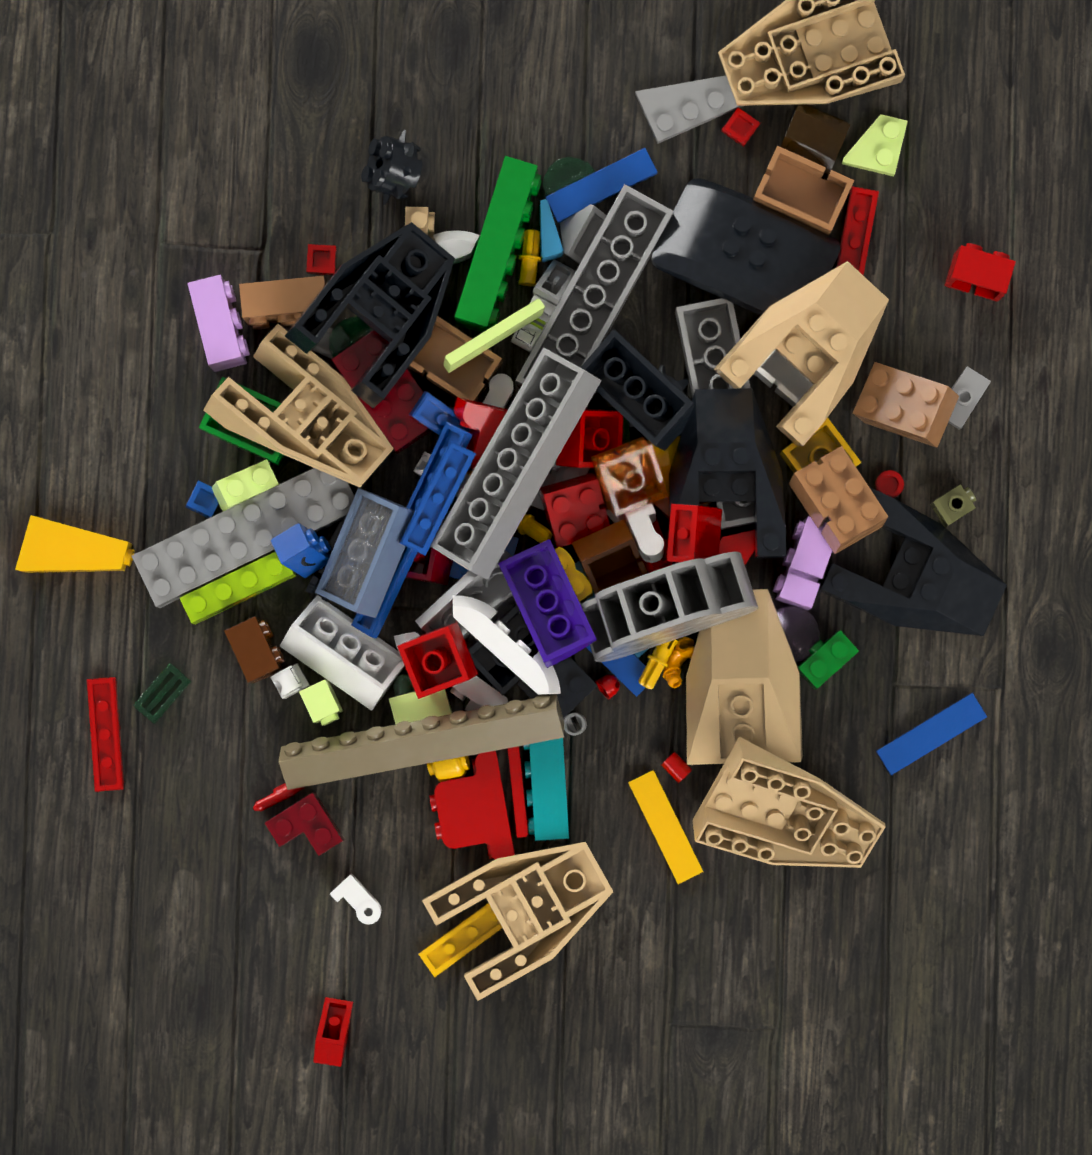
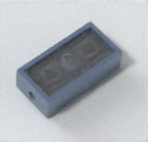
(365, 553)

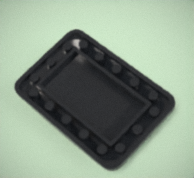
(740, 247)

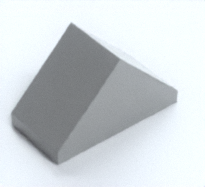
(554, 282)

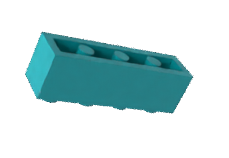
(548, 790)

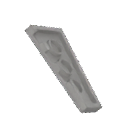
(685, 105)

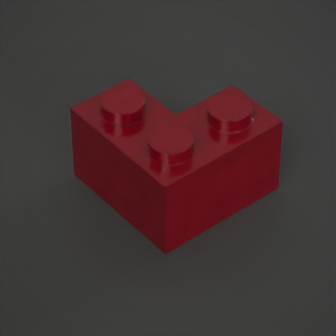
(306, 817)

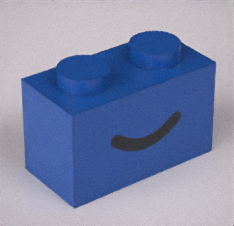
(302, 550)

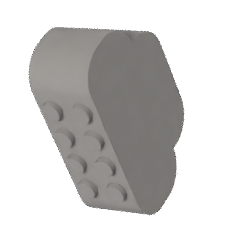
(668, 605)

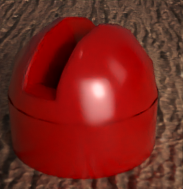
(608, 685)

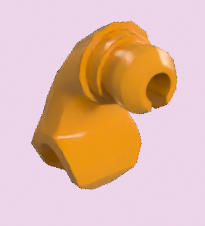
(681, 652)

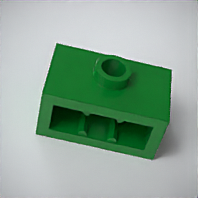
(827, 659)

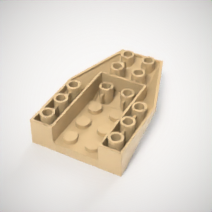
(811, 54)
(743, 687)
(782, 814)

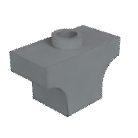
(970, 389)

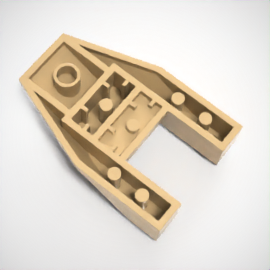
(822, 334)
(315, 424)
(538, 901)

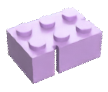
(218, 323)
(803, 566)

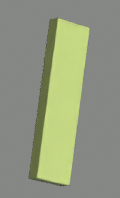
(493, 335)

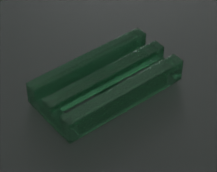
(177, 675)

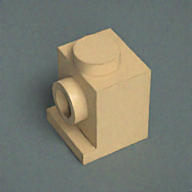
(422, 219)

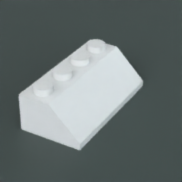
(342, 653)

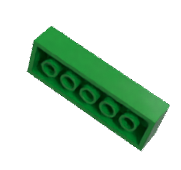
(496, 246)

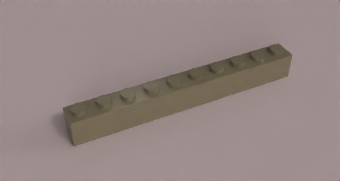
(422, 741)

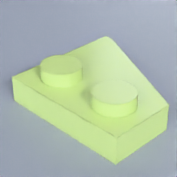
(879, 146)

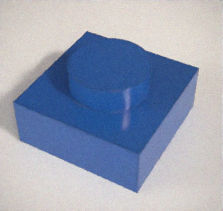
(202, 500)

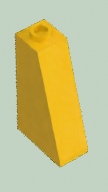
(65, 548)

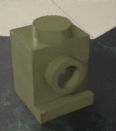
(946, 512)

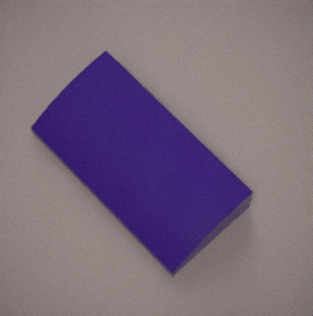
(547, 603)

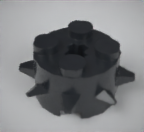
(392, 167)

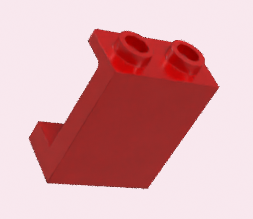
(693, 532)

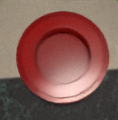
(889, 483)

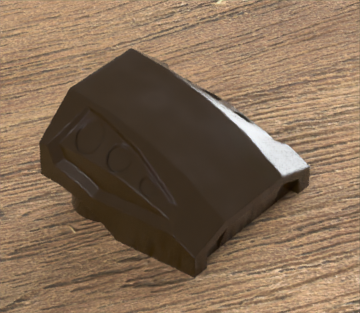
(815, 136)

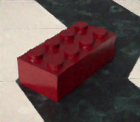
(392, 412)

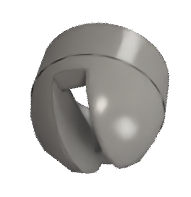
(570, 726)

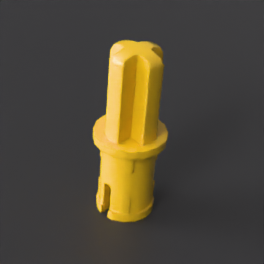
(529, 258)
(534, 529)
(656, 664)

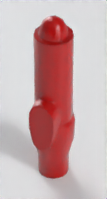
(279, 794)

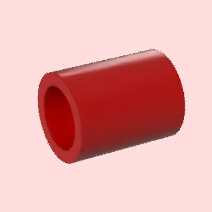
(676, 767)

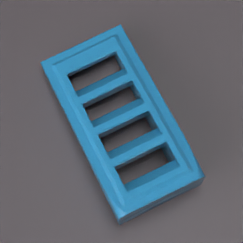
(550, 242)

